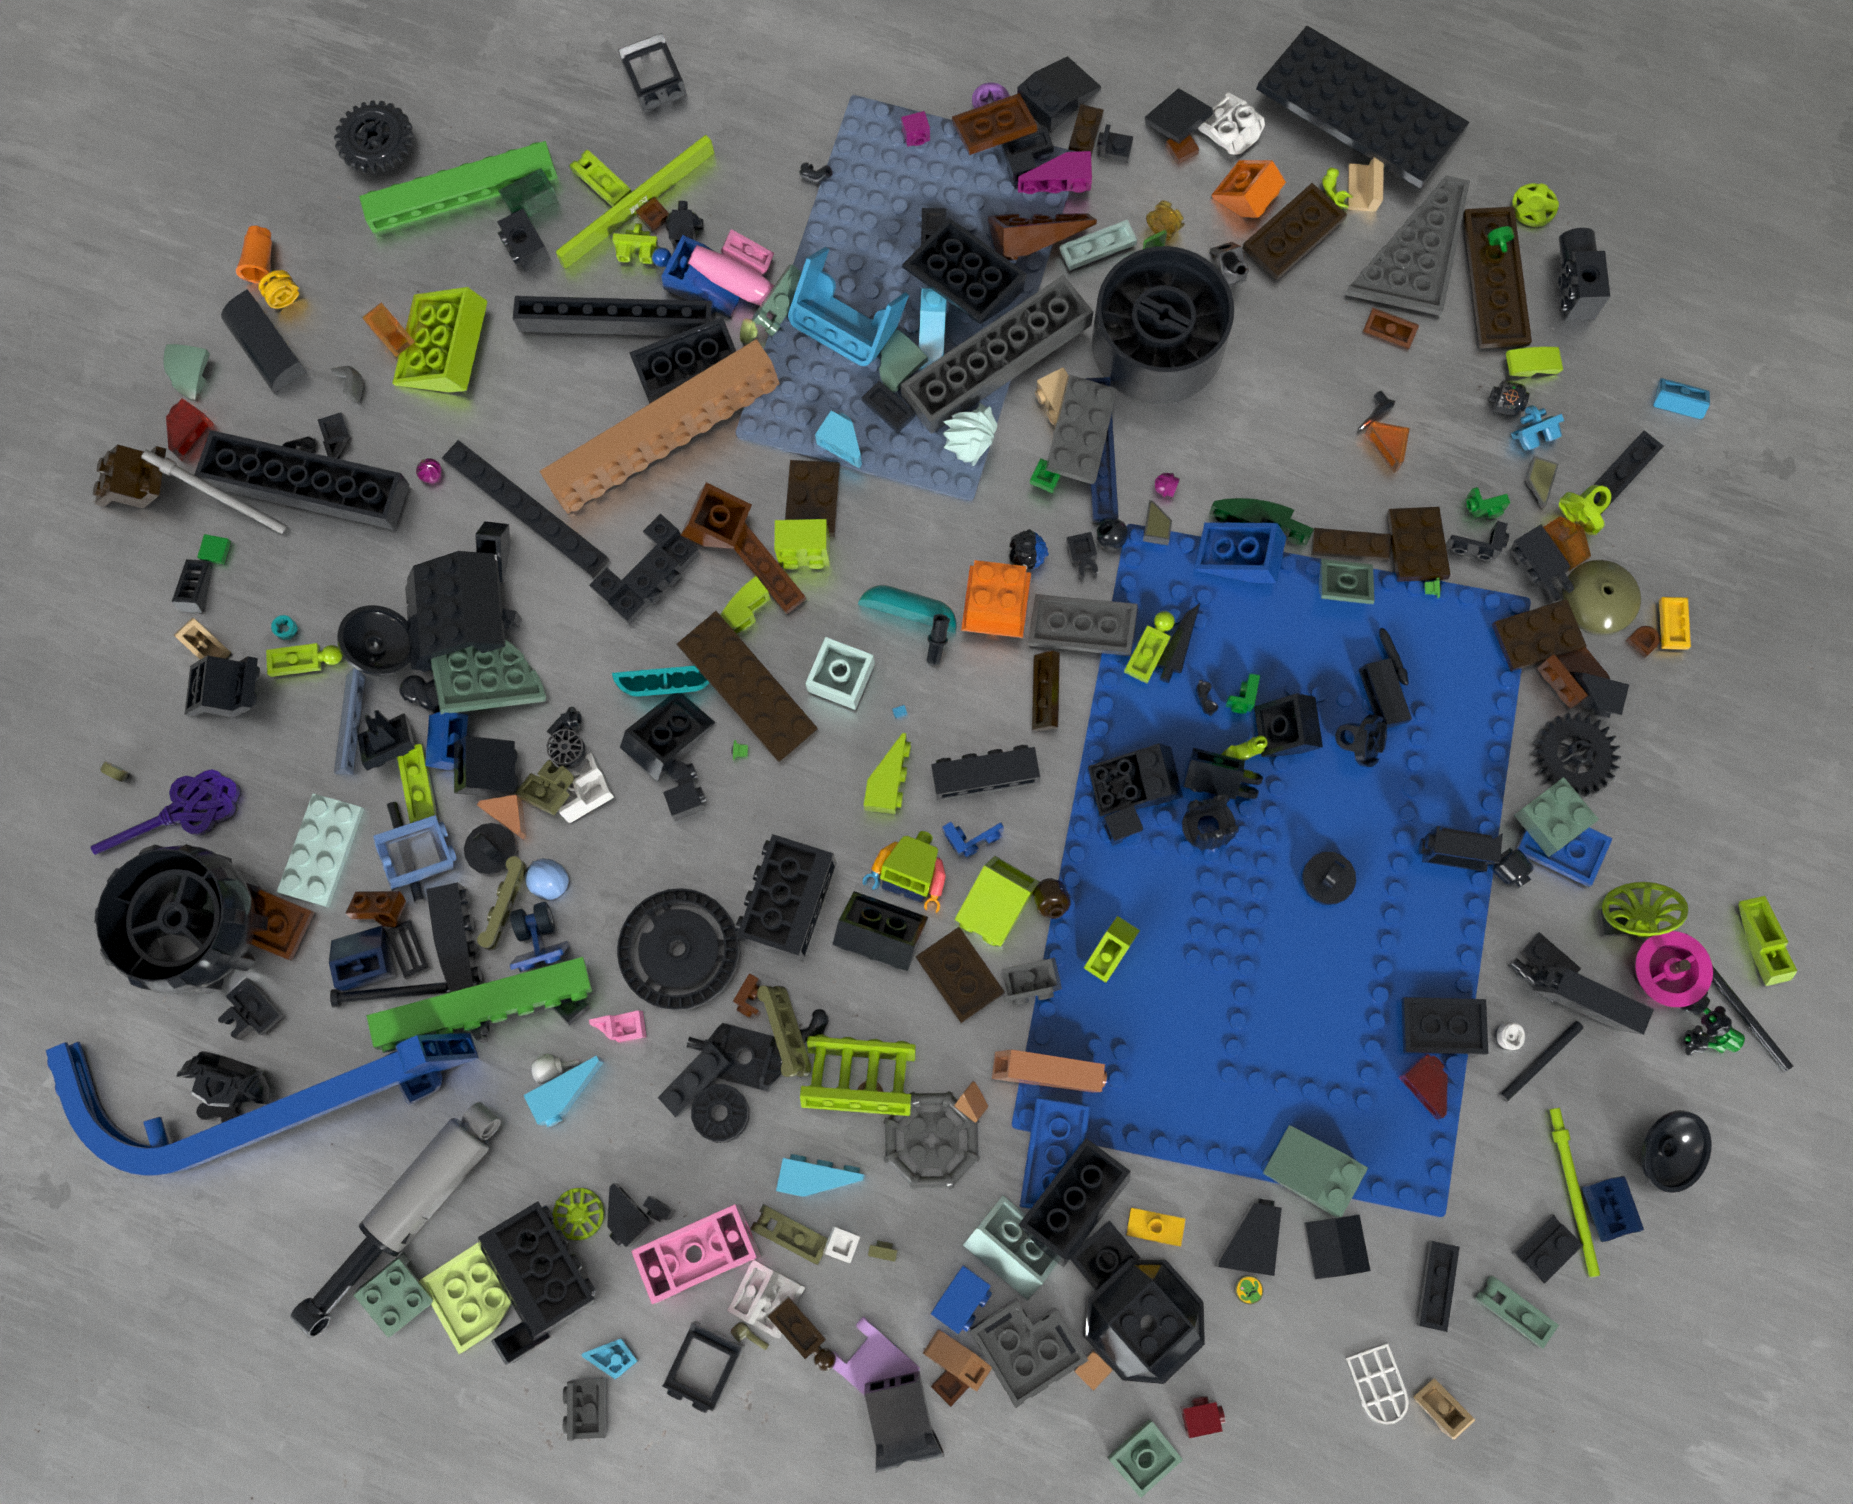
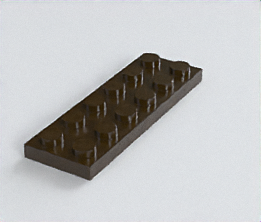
(1496, 280)
(747, 686)

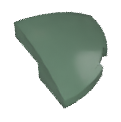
(899, 360)
(185, 368)

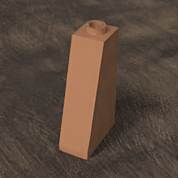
(1048, 1071)

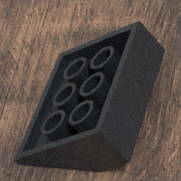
(966, 272)

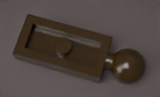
(802, 1334)

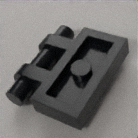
(1540, 953)

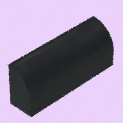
(261, 341)

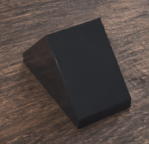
(516, 1343)

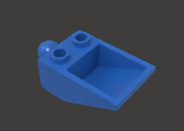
(689, 282)

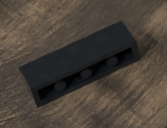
(985, 772)

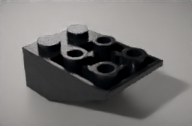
(1135, 779)

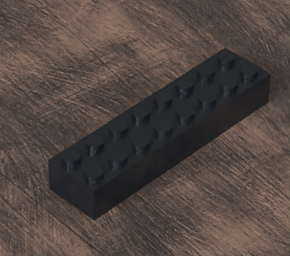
(302, 479)

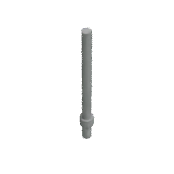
(170, 467)

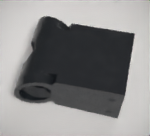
(901, 1422)

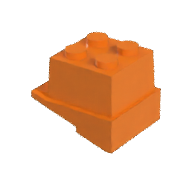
(996, 599)

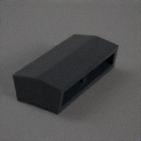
(1385, 692)

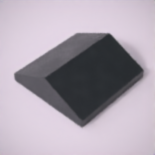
(1337, 1247)
(1102, 1254)

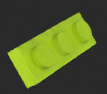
(417, 784)

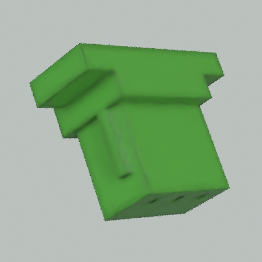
(1433, 587)
(739, 750)

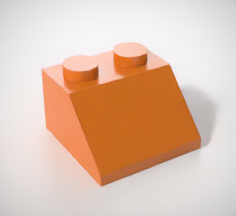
(1250, 187)

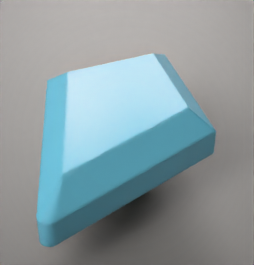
(612, 1358)

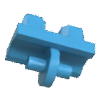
(1549, 426)

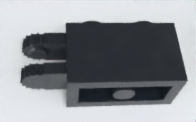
(1542, 561)
(1220, 775)

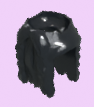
(1209, 807)

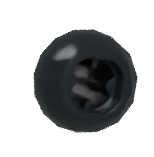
(1112, 533)

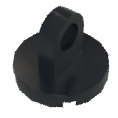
(1369, 739)
(489, 848)
(1328, 878)

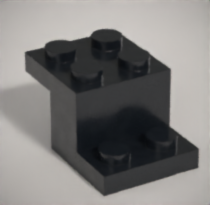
(222, 686)

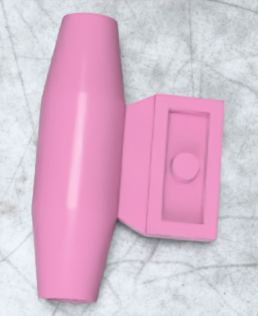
(738, 267)

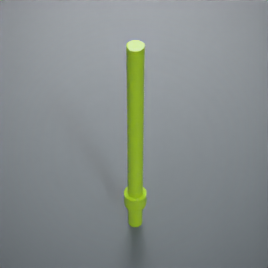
(1561, 1137)

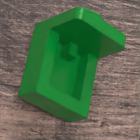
(1489, 507)

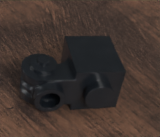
(686, 797)

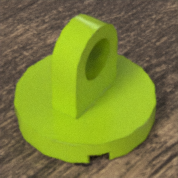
(1583, 509)

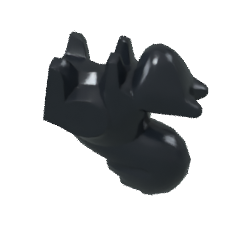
(416, 689)

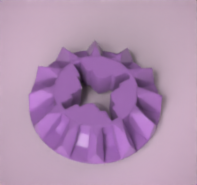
(982, 93)

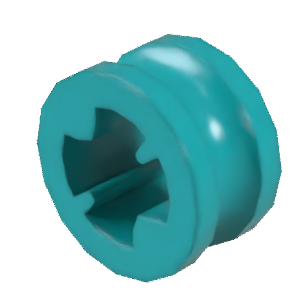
(283, 619)

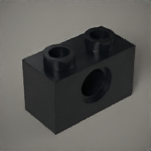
(519, 227)

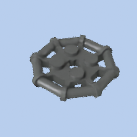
(942, 1152)

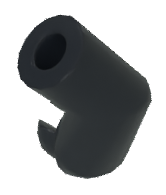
(808, 174)

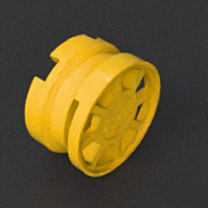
(279, 290)

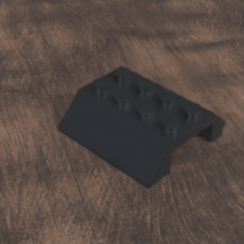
(454, 606)

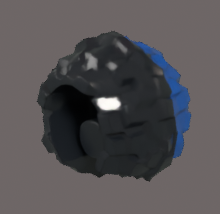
(1028, 549)

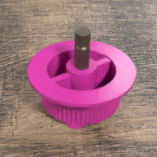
(1673, 969)

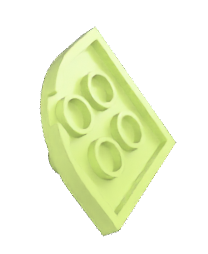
(467, 1298)

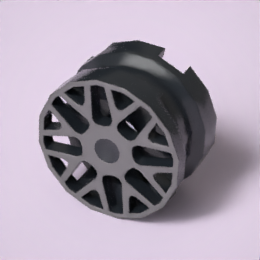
(566, 748)

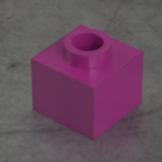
(915, 129)

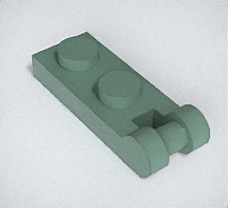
(778, 300)
(1517, 1312)

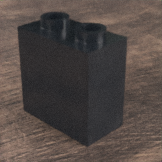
(484, 767)

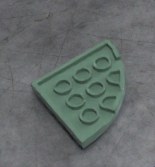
(485, 680)

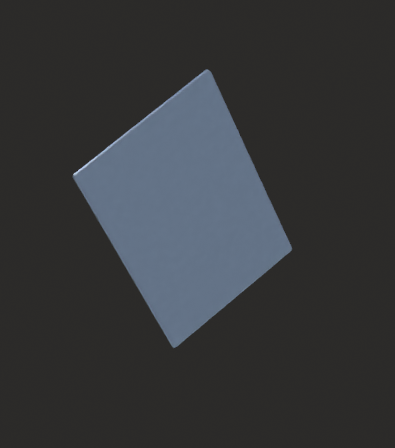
(872, 226)

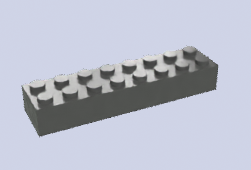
(997, 354)

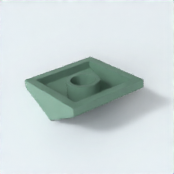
(1346, 581)
(1145, 1458)

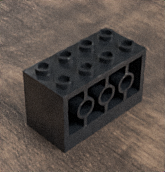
(804, 900)
(530, 1289)

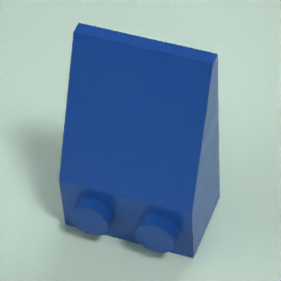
(1242, 551)

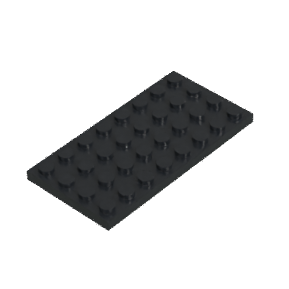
(1363, 106)

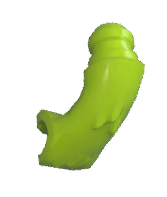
(1329, 185)
(1247, 749)

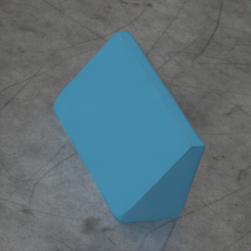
(1682, 398)

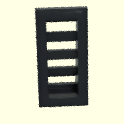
(192, 601)

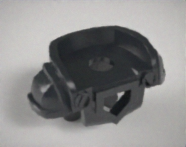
(223, 1084)

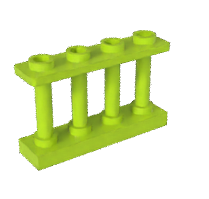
(866, 1100)

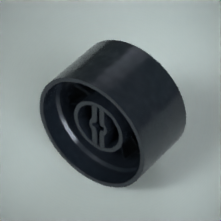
(1162, 324)

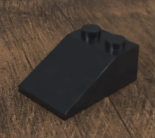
(1057, 92)
(666, 734)

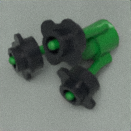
(1717, 1026)

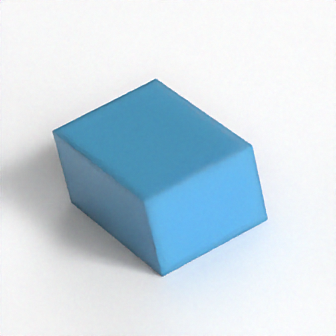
(899, 711)

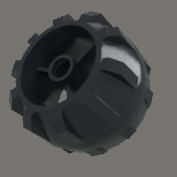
(138, 912)

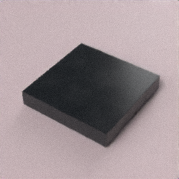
(1178, 115)

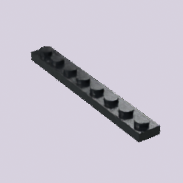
(525, 509)

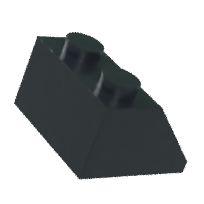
(1289, 725)

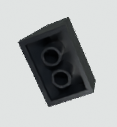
(879, 930)

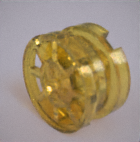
(1165, 219)

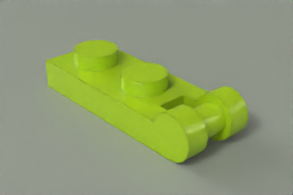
(600, 178)

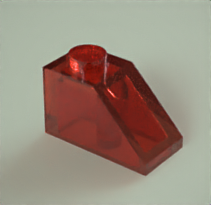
(185, 428)
(1428, 1084)

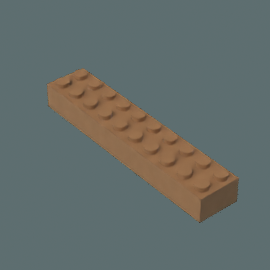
(661, 427)

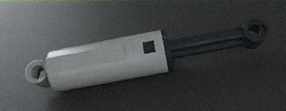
(405, 1208)

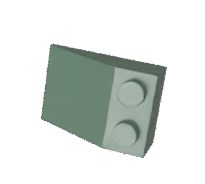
(1315, 1171)

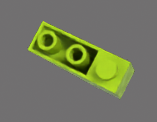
(883, 785)

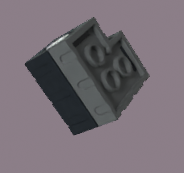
(1027, 1353)

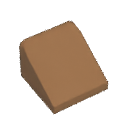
(972, 1102)
(1093, 1371)

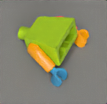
(912, 866)

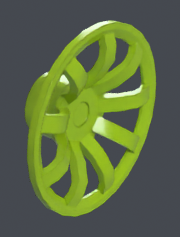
(1644, 917)

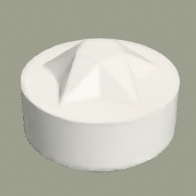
(1510, 1035)

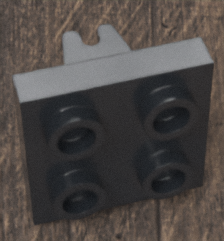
(384, 739)

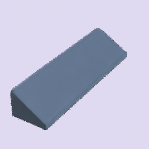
(350, 722)

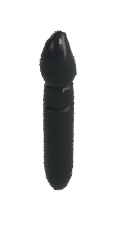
(1392, 653)

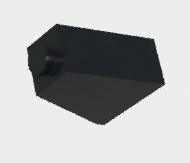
(1254, 1240)

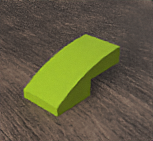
(1534, 360)

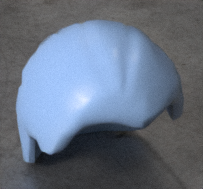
(546, 879)

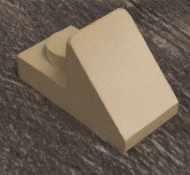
(1444, 1409)

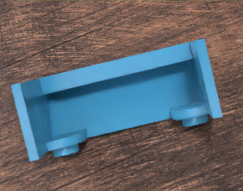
(835, 323)

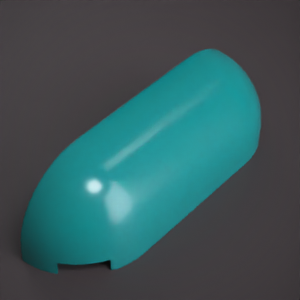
(906, 605)
(660, 681)

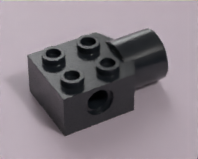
(1582, 275)

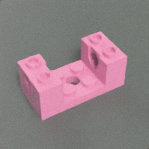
(724, 1245)

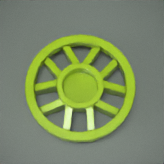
(578, 1213)

